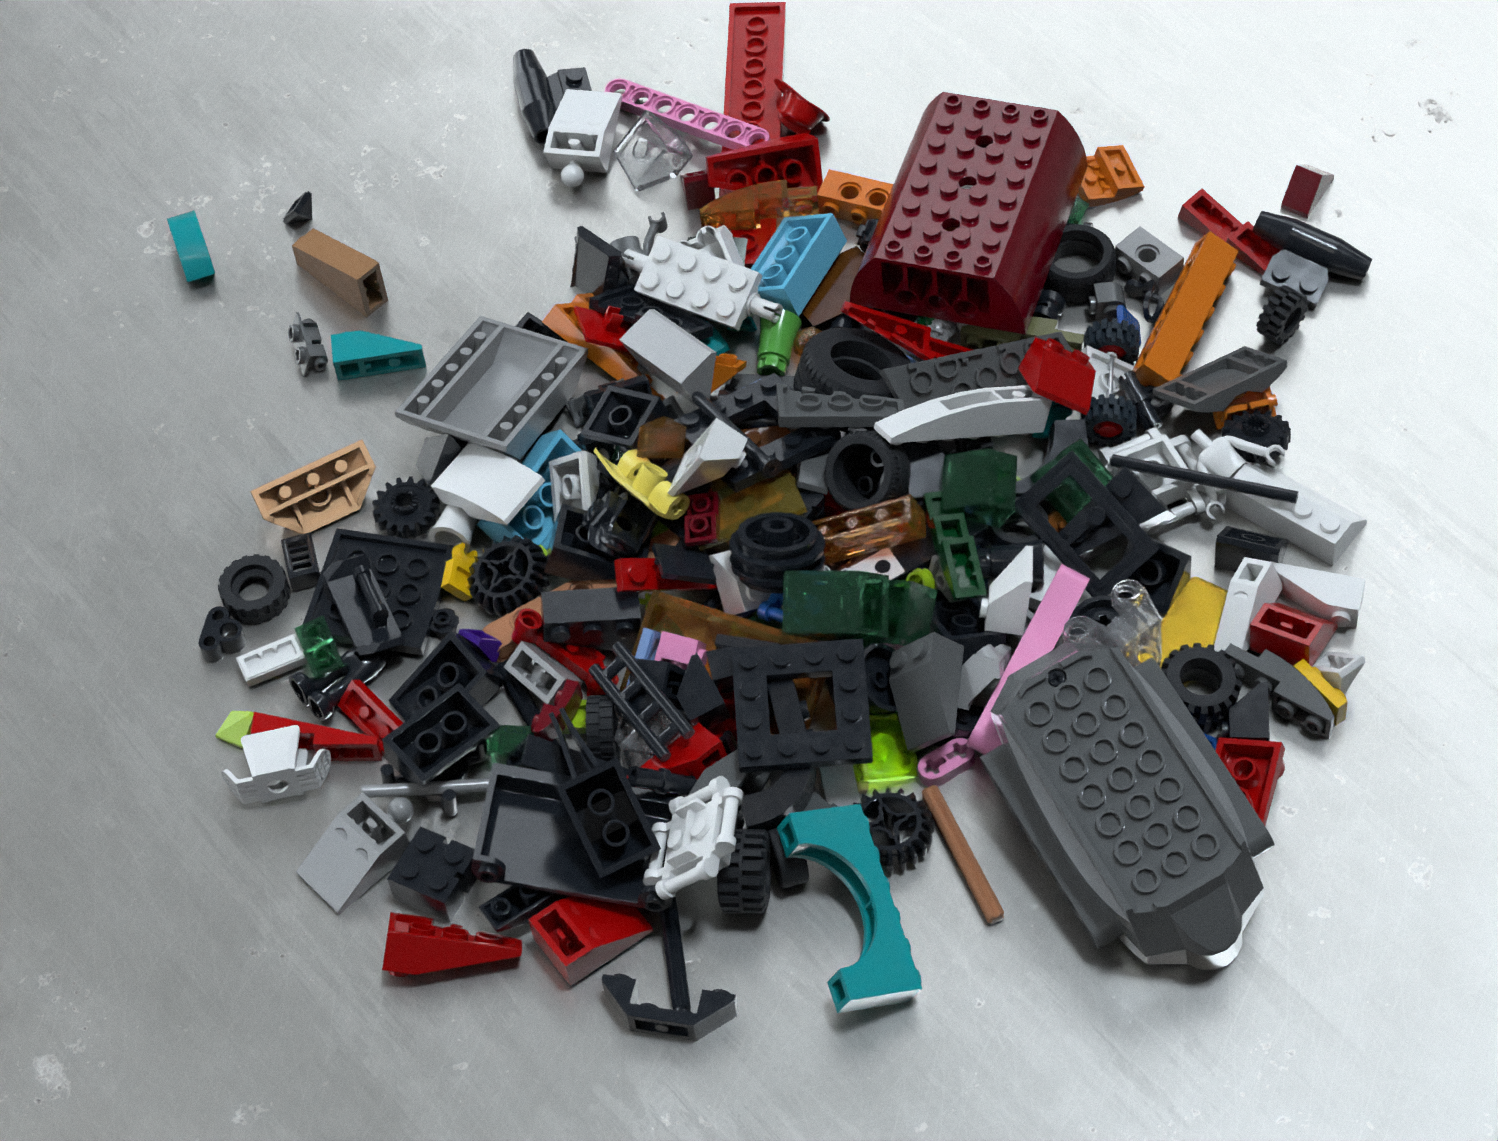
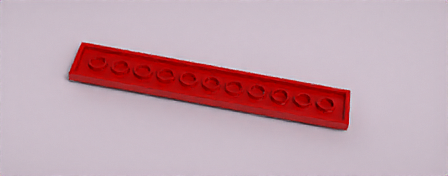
(751, 95)

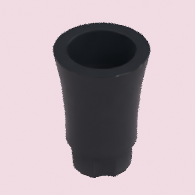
(998, 557)

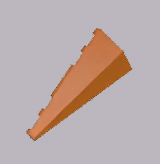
(615, 362)

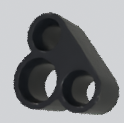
(215, 629)

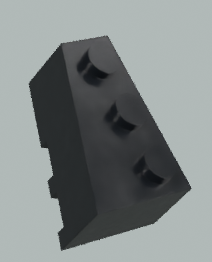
(1135, 498)
(591, 617)

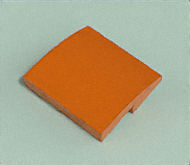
(1109, 177)

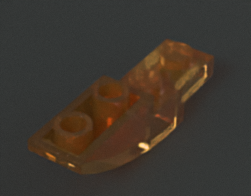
(748, 205)

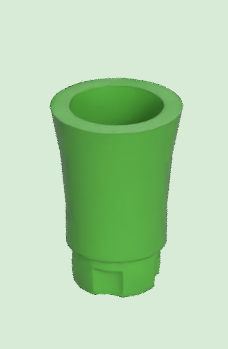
(777, 343)

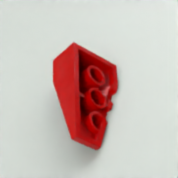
(772, 160)
(421, 948)

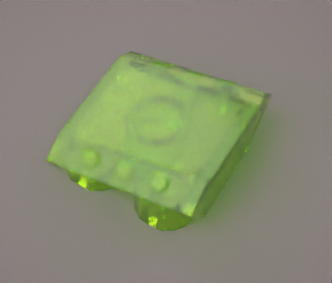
(889, 751)

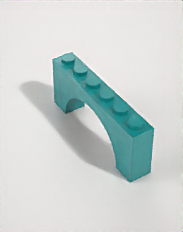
(843, 844)

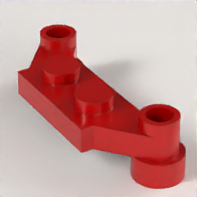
(575, 658)

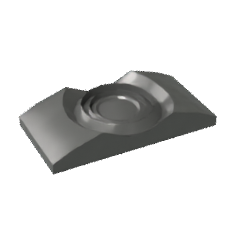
(1223, 380)

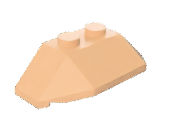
(318, 491)

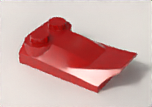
(1255, 768)

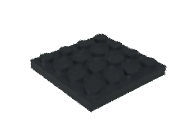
(407, 574)

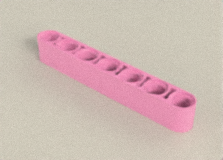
(1037, 641)

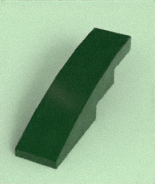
(954, 549)

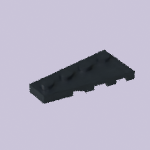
(635, 305)

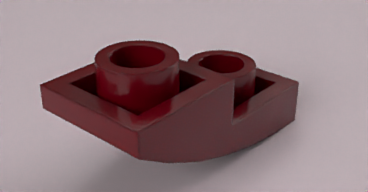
(702, 519)
(570, 699)

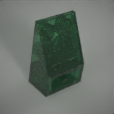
(836, 605)

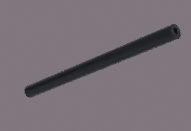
(1204, 478)

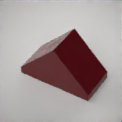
(696, 189)
(1306, 189)

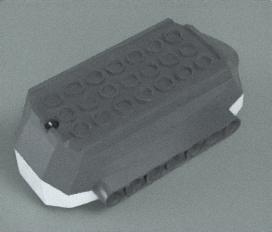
(1128, 805)

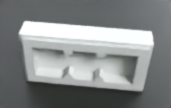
(271, 660)

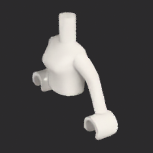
(1223, 460)

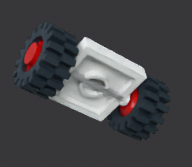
(1111, 353)

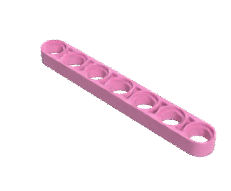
(679, 108)

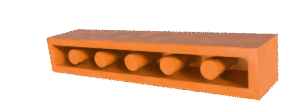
(1186, 311)

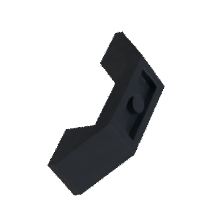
(713, 1011)

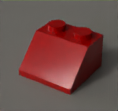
(1059, 374)

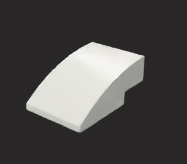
(487, 484)

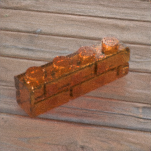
(872, 528)

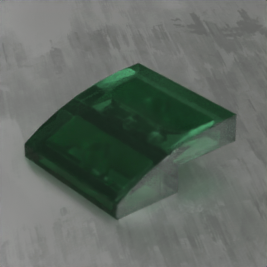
(1069, 496)

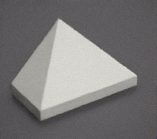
(1340, 668)

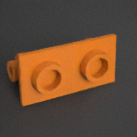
(1250, 401)

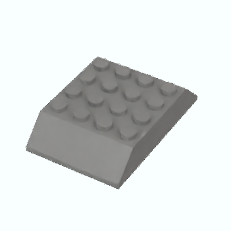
(496, 387)

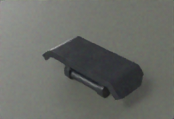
(362, 605)

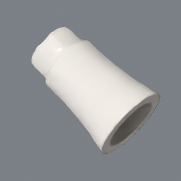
(453, 528)

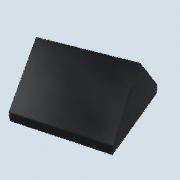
(1237, 543)
(1162, 575)

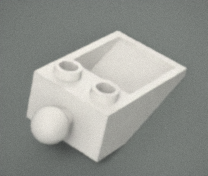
(582, 134)

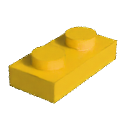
(1333, 696)

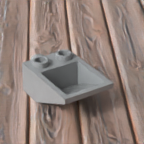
(352, 861)

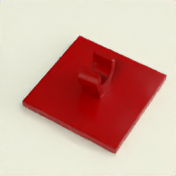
(602, 328)

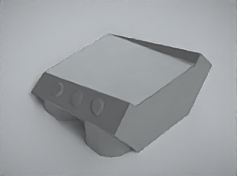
(980, 671)

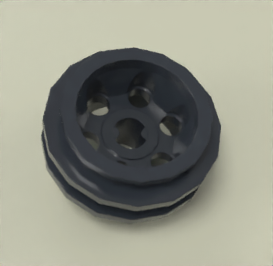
(775, 544)

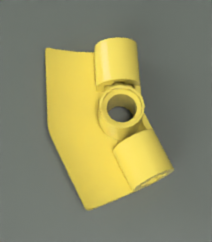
(646, 484)

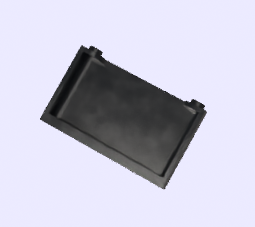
(534, 845)

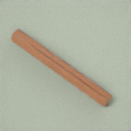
(963, 854)

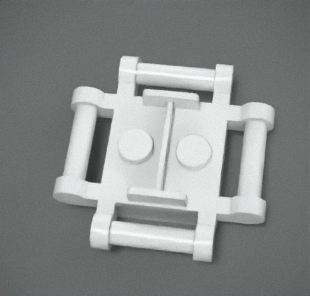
(1162, 450)
(696, 838)

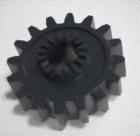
(1260, 430)
(406, 508)

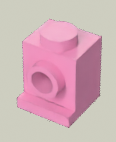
(679, 649)

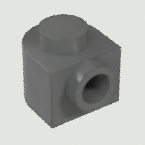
(1105, 300)

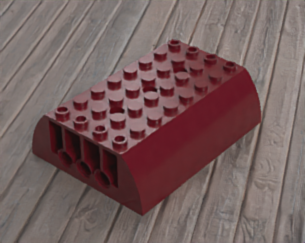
(1008, 224)

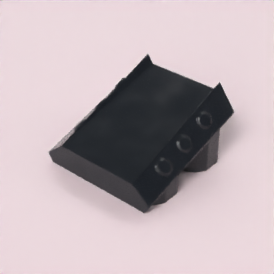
(596, 264)

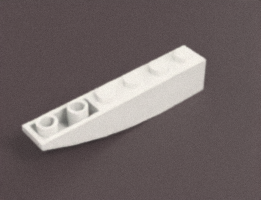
(969, 415)

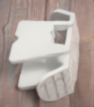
(277, 764)

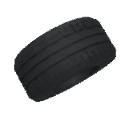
(847, 363)

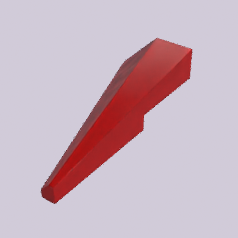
(904, 333)

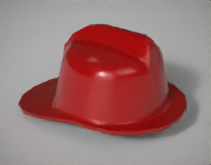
(797, 112)

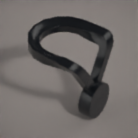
(1136, 289)

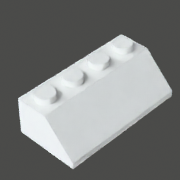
(1310, 524)

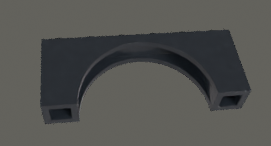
(928, 459)

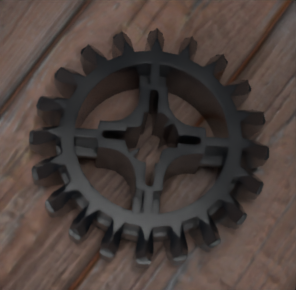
(507, 571)
(902, 816)

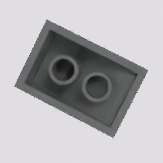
(926, 689)

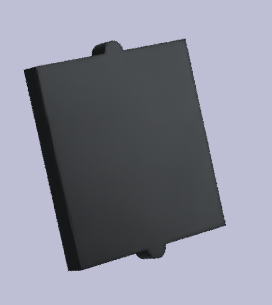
(684, 564)

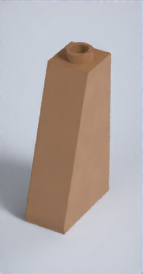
(342, 270)

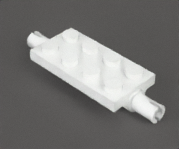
(700, 283)

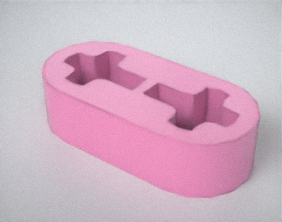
(945, 762)

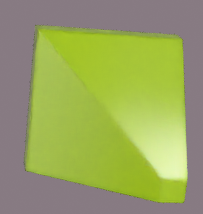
(235, 727)

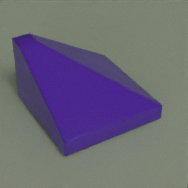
(483, 642)

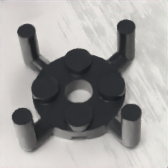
(456, 771)

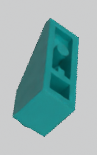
(370, 354)

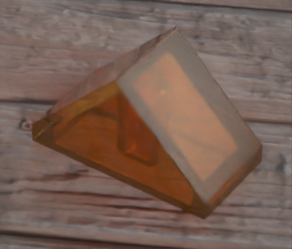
(661, 439)

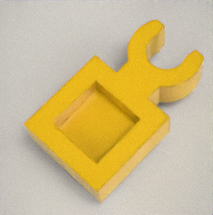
(458, 571)

